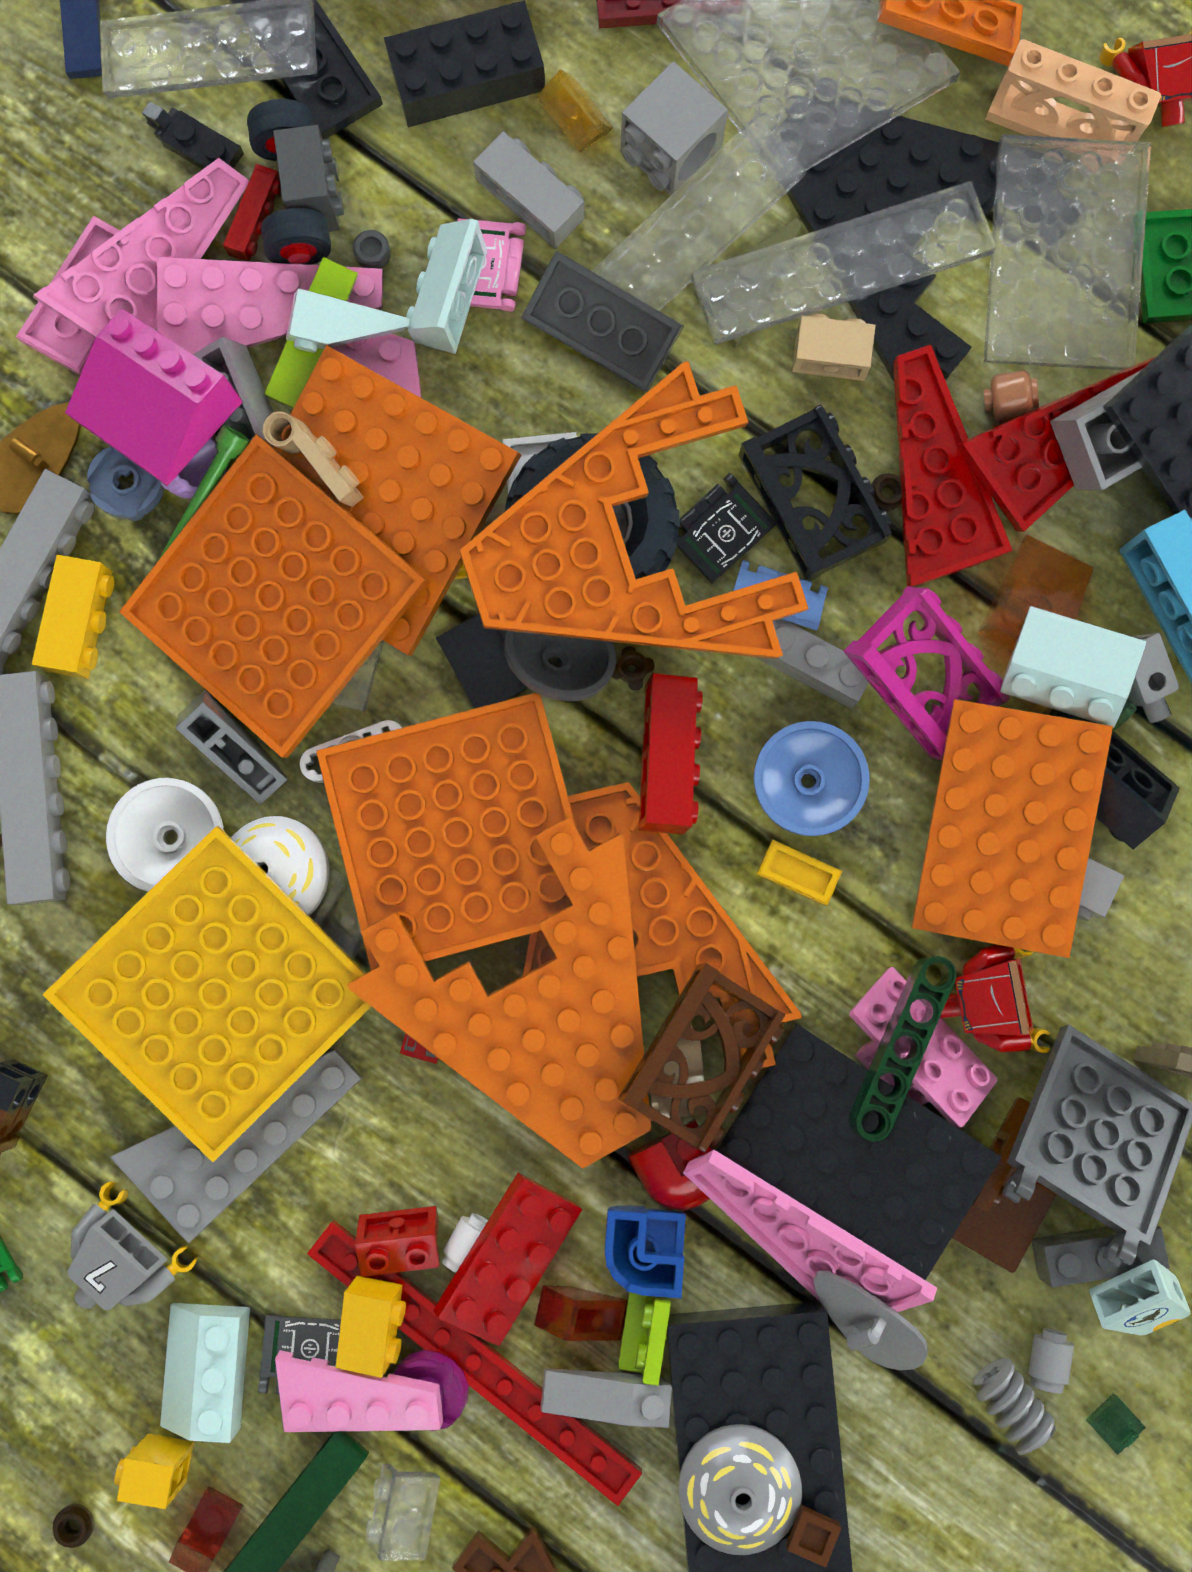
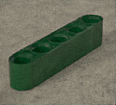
(918, 1035)
(301, 1505)

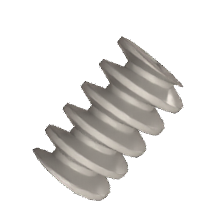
(1016, 1405)

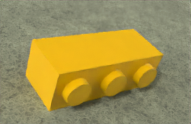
(73, 617)

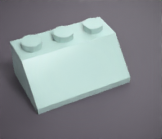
(447, 285)
(1072, 666)
(205, 1371)

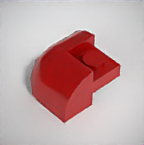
(661, 1171)

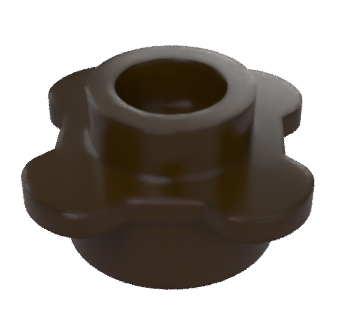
(642, 664)

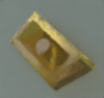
(573, 111)

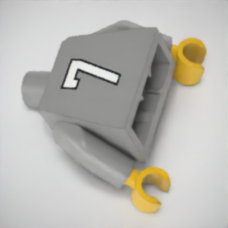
(115, 1261)

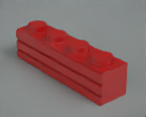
(252, 210)

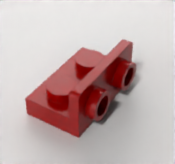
(397, 1241)

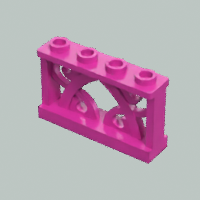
(959, 655)

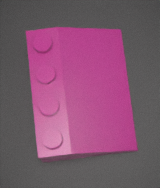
(149, 397)

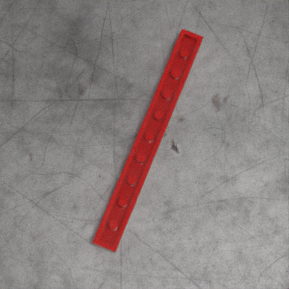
(491, 1375)

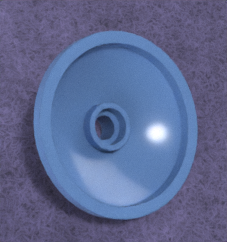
(832, 762)

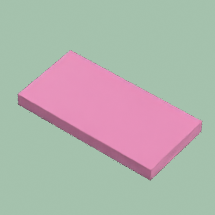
(50, 332)

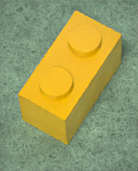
(369, 1326)
(154, 1471)

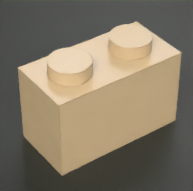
(833, 347)

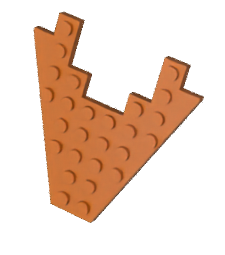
(671, 911)
(553, 1040)

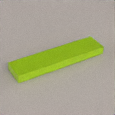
(295, 364)

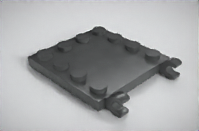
(1101, 1140)

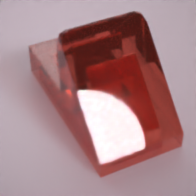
(205, 1532)

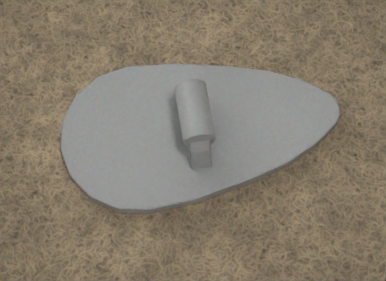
(870, 1323)

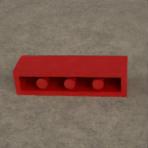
(669, 754)

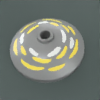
(732, 1463)

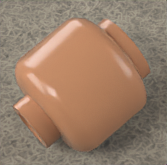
(1011, 395)

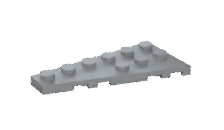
(194, 1189)

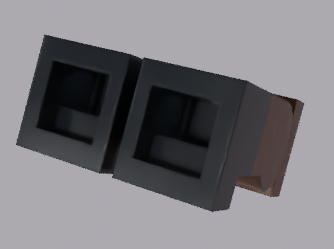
(18, 1093)

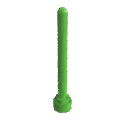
(229, 446)

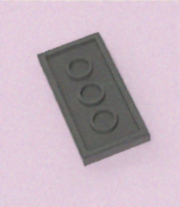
(602, 321)

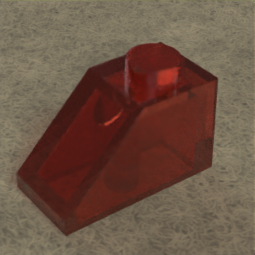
(580, 1314)

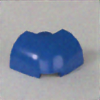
(646, 1249)

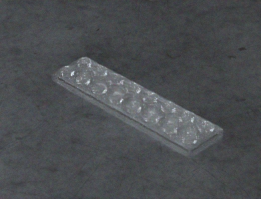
(843, 262)

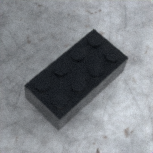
(466, 63)

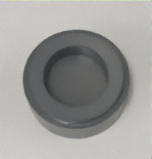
(371, 249)

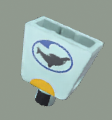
(1148, 1300)

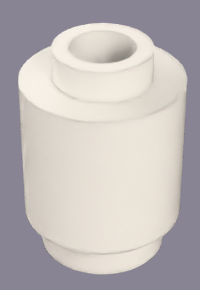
(462, 1240)

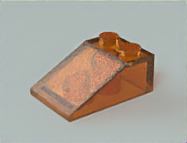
(1038, 579)

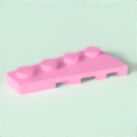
(335, 1400)

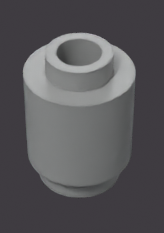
(1050, 1360)

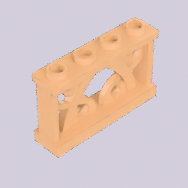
(1038, 74)

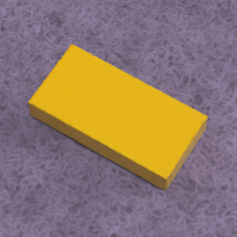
(799, 872)

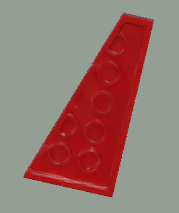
(1023, 459)
(944, 504)

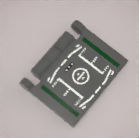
(299, 1335)

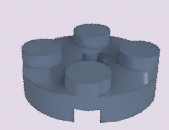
(105, 487)

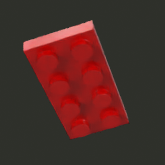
(507, 1260)

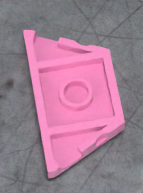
(389, 357)

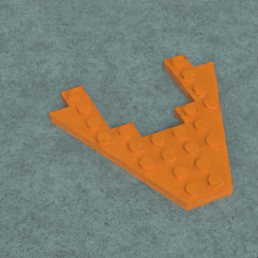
(562, 562)

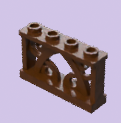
(650, 1074)

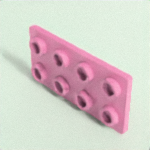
(949, 1071)

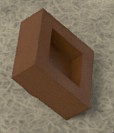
(813, 1536)

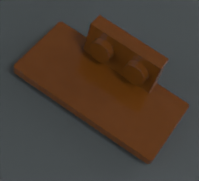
(994, 1223)

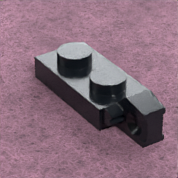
(190, 137)

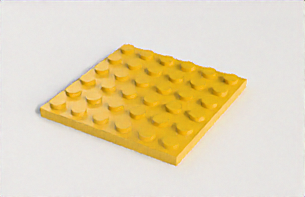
(212, 993)

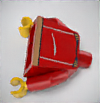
(1159, 65)
(995, 1001)

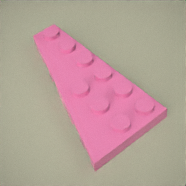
(802, 1238)

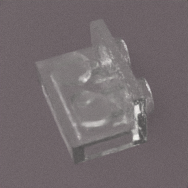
(402, 1514)

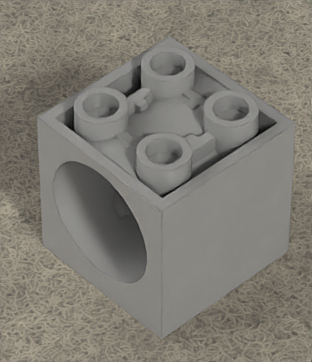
(672, 129)

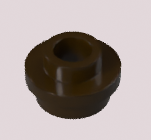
(887, 481)
(65, 1534)

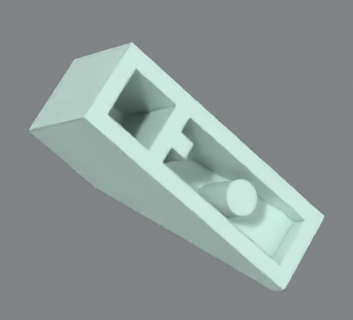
(332, 322)

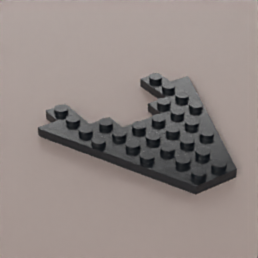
(884, 170)

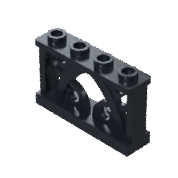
(807, 543)

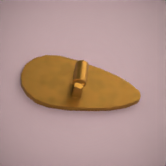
(35, 445)

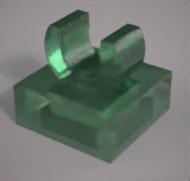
(1115, 1424)

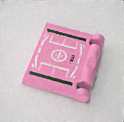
(501, 265)

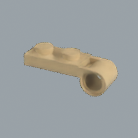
(318, 453)

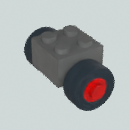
(308, 176)

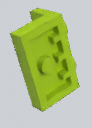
(644, 1336)

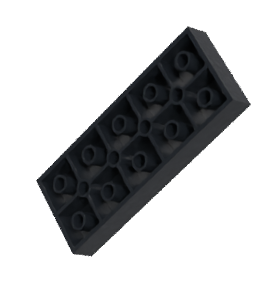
(770, 1373)

